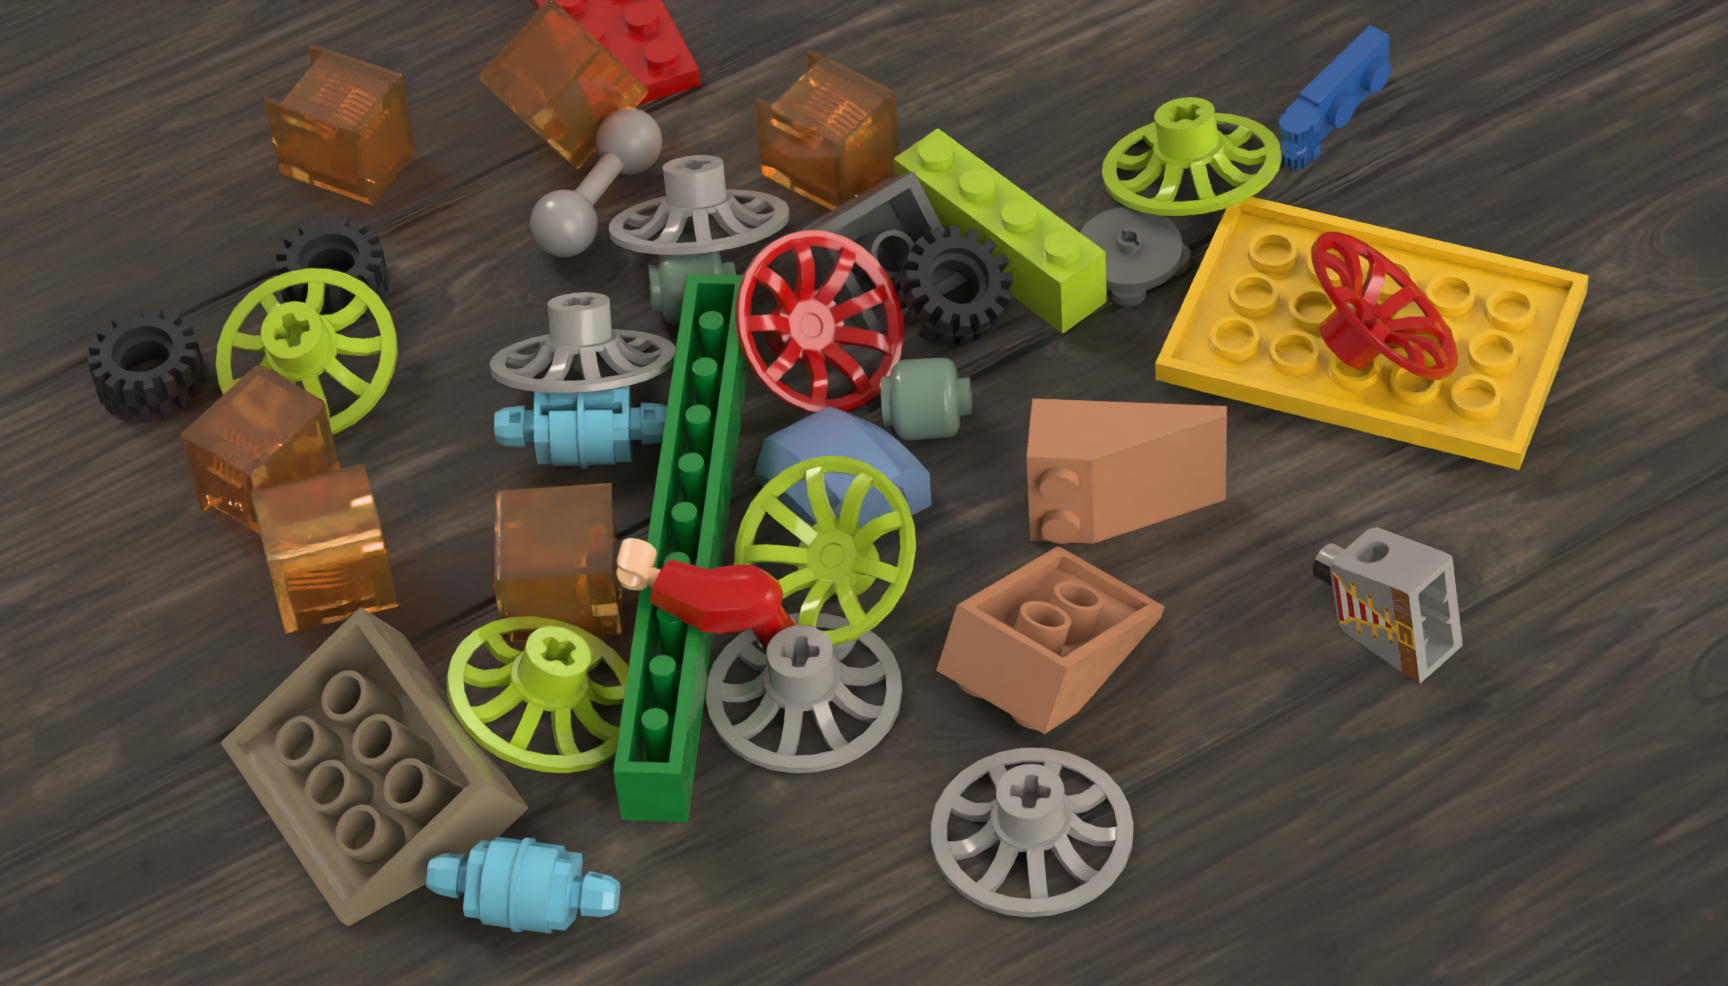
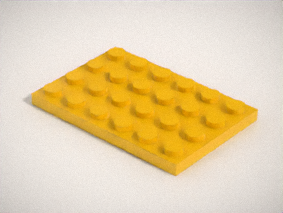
(1257, 337)

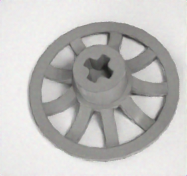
(695, 189)
(582, 326)
(801, 676)
(1030, 818)

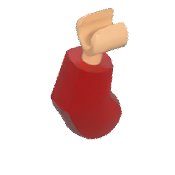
(707, 599)

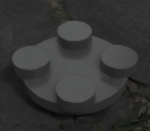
(1139, 251)

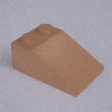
(1120, 466)
(1045, 638)

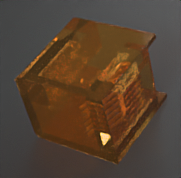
(561, 82)
(343, 126)
(829, 134)
(254, 439)
(324, 548)
(558, 557)

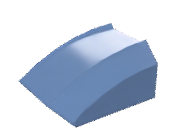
(843, 434)

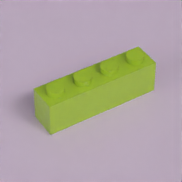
(1052, 264)

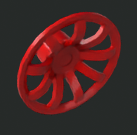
(811, 326)
(1363, 328)

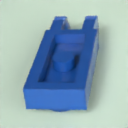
(1333, 97)

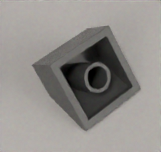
(886, 225)

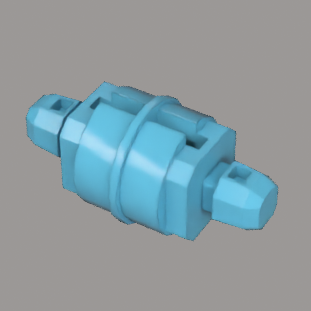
(581, 427)
(523, 885)

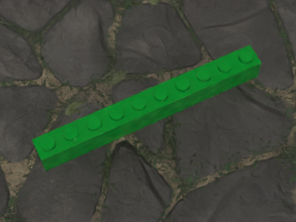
(689, 526)

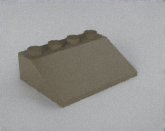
(369, 769)

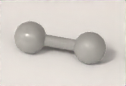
(565, 219)

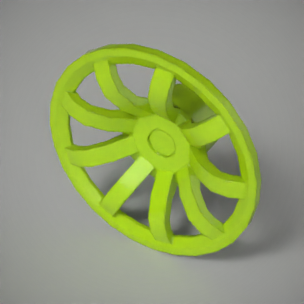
(1189, 138)
(304, 343)
(835, 552)
(548, 678)

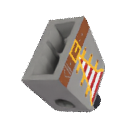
(1395, 599)

